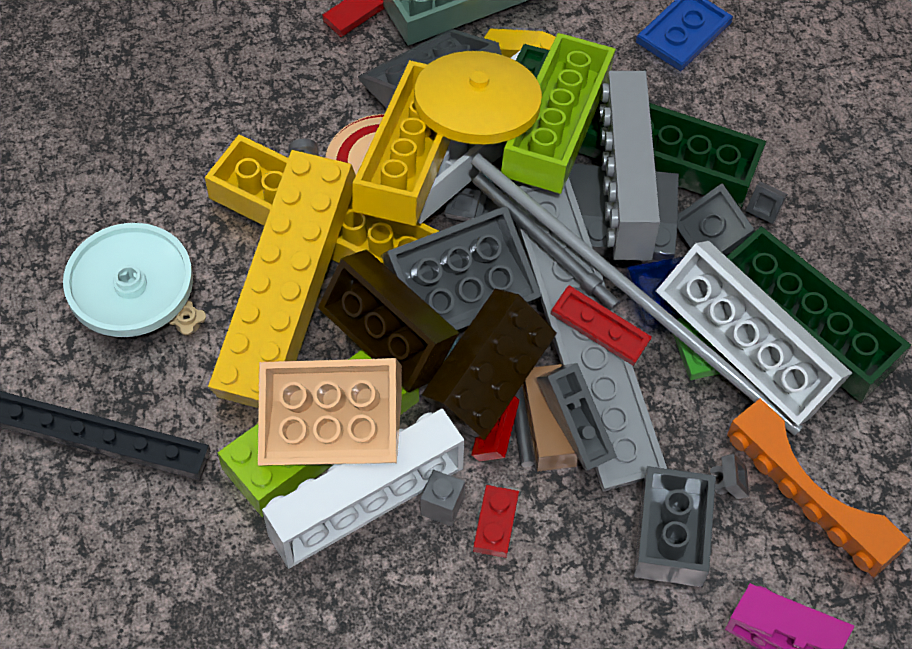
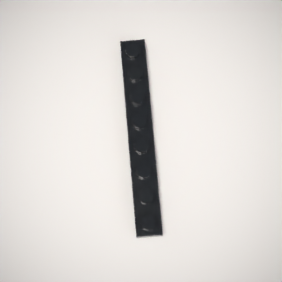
(103, 436)

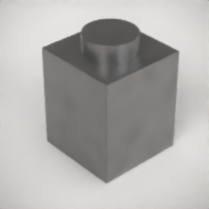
(442, 498)

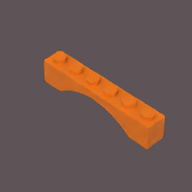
(865, 536)

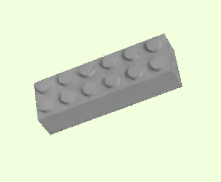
(628, 166)

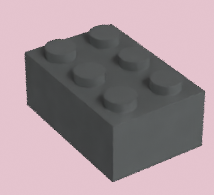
(675, 526)

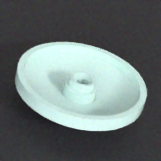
(128, 279)

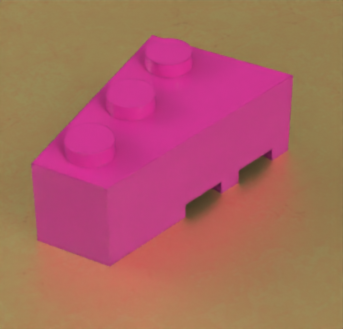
(780, 623)

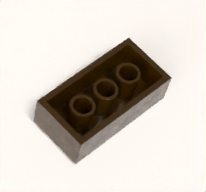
(387, 318)
(489, 363)

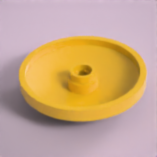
(477, 97)

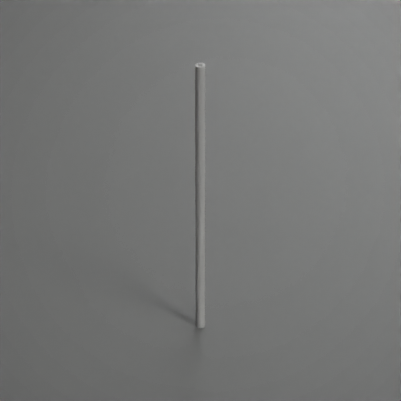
(629, 288)

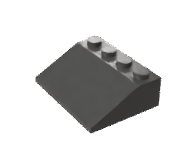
(385, 78)
(588, 190)
(464, 265)

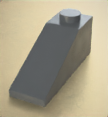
(577, 414)

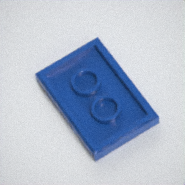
(684, 31)

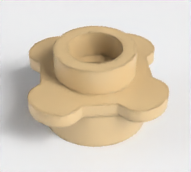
(189, 325)

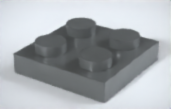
(715, 220)

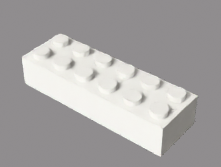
(753, 332)
(359, 493)

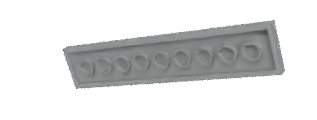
(606, 375)

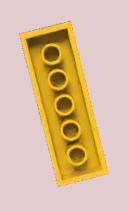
(400, 159)

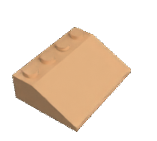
(329, 412)

